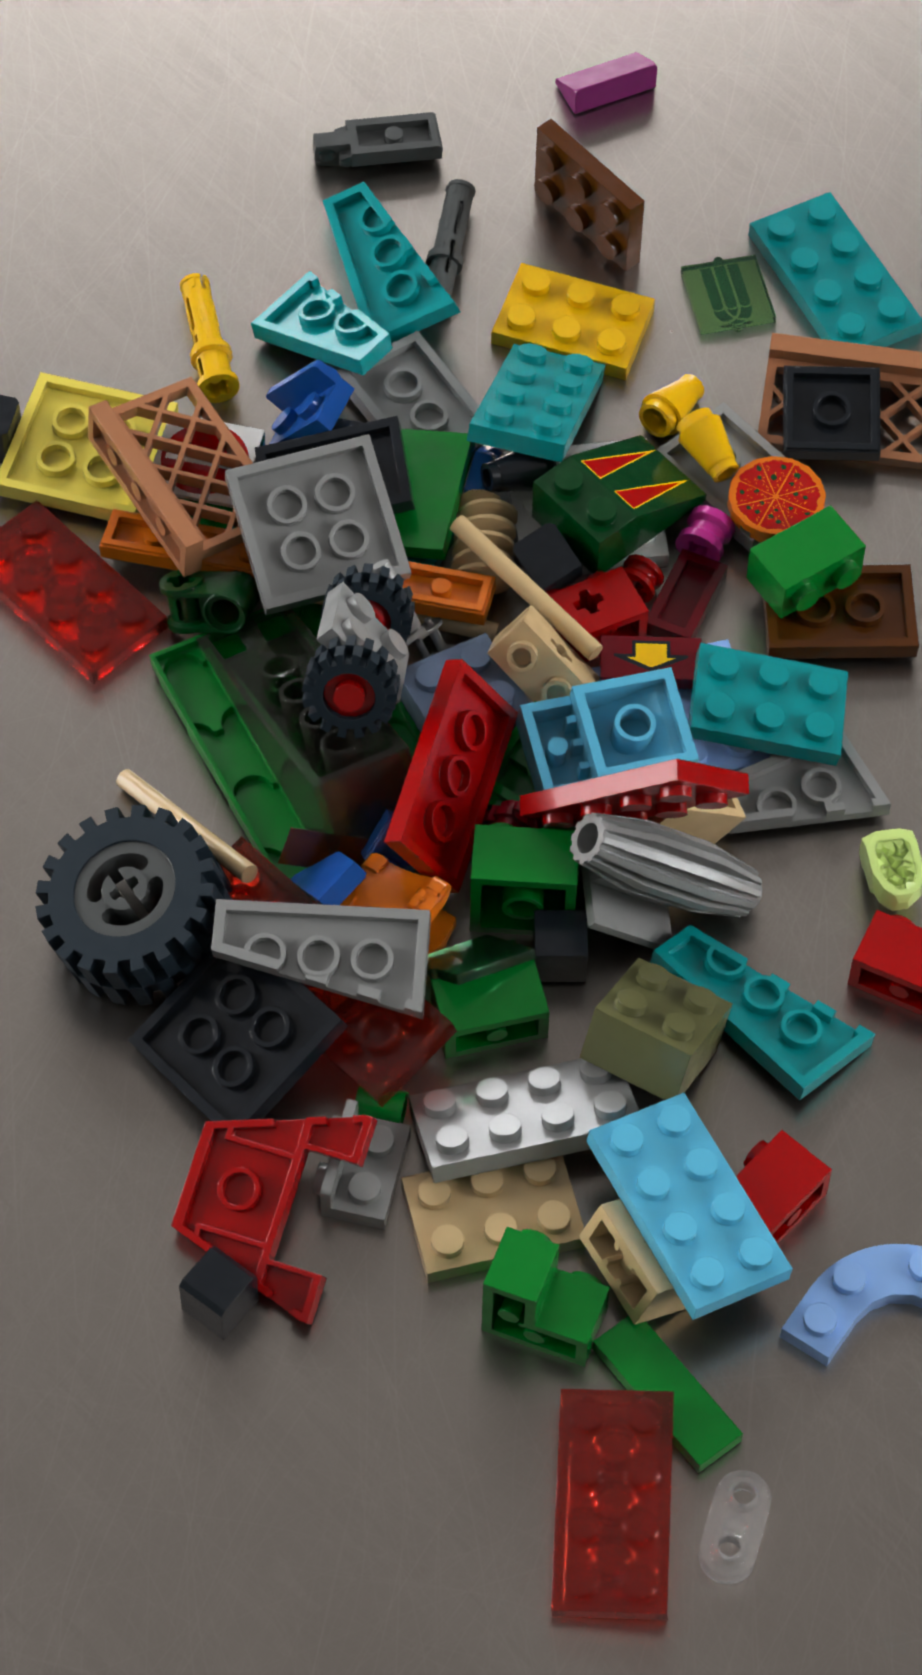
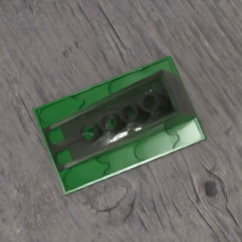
(265, 752)

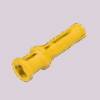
(210, 352)

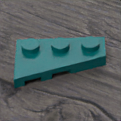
(322, 327)

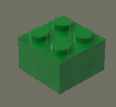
(519, 873)

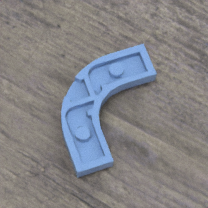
(849, 1293)

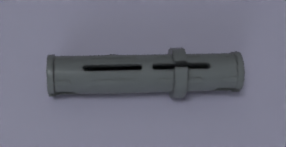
(446, 257)

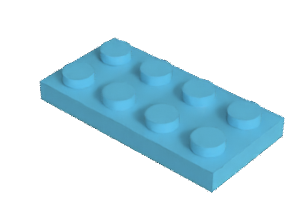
(689, 1205)

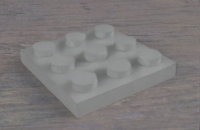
(312, 519)

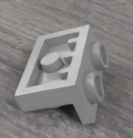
(364, 1192)

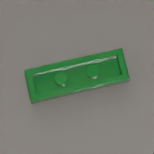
(648, 1364)

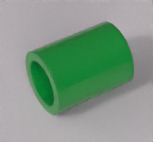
(392, 1111)

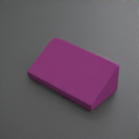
(608, 82)

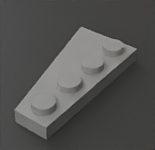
(337, 948)

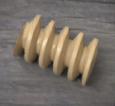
(496, 521)

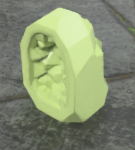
(892, 867)

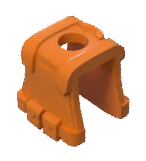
(398, 888)

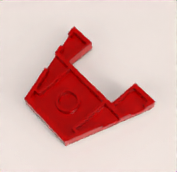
(246, 1187)

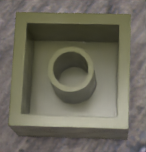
(655, 1030)

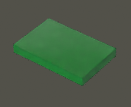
(438, 475)

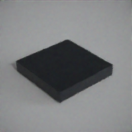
(831, 413)

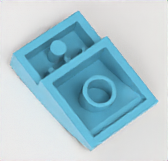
(605, 729)

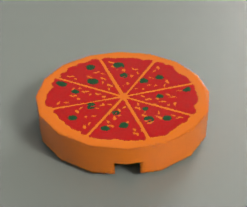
(773, 496)

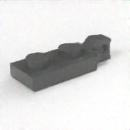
(380, 141)

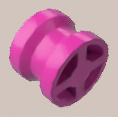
(706, 532)

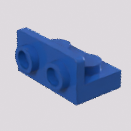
(308, 401)

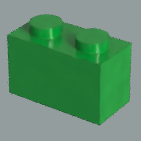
(806, 562)
(493, 1010)

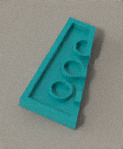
(383, 266)
(779, 1029)

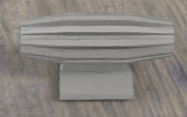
(642, 868)

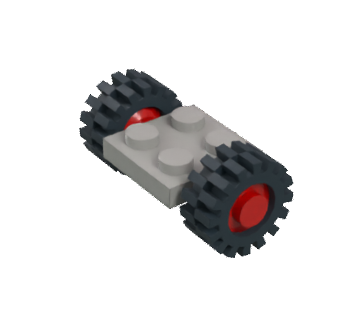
(361, 653)

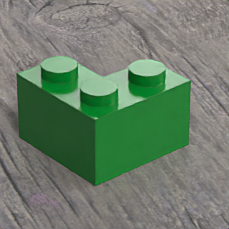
(537, 1302)

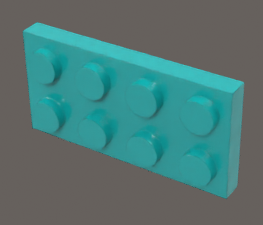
(834, 274)
(537, 402)

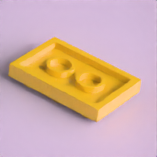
(574, 318)

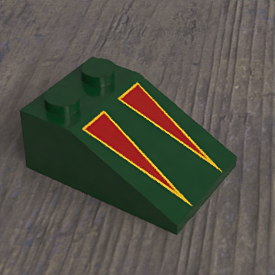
(613, 500)

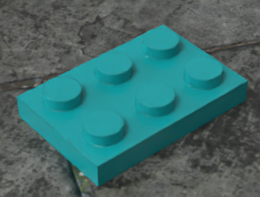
(768, 704)

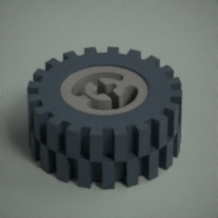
(98, 929)

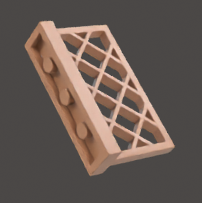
(898, 371)
(146, 482)

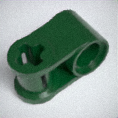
(209, 601)

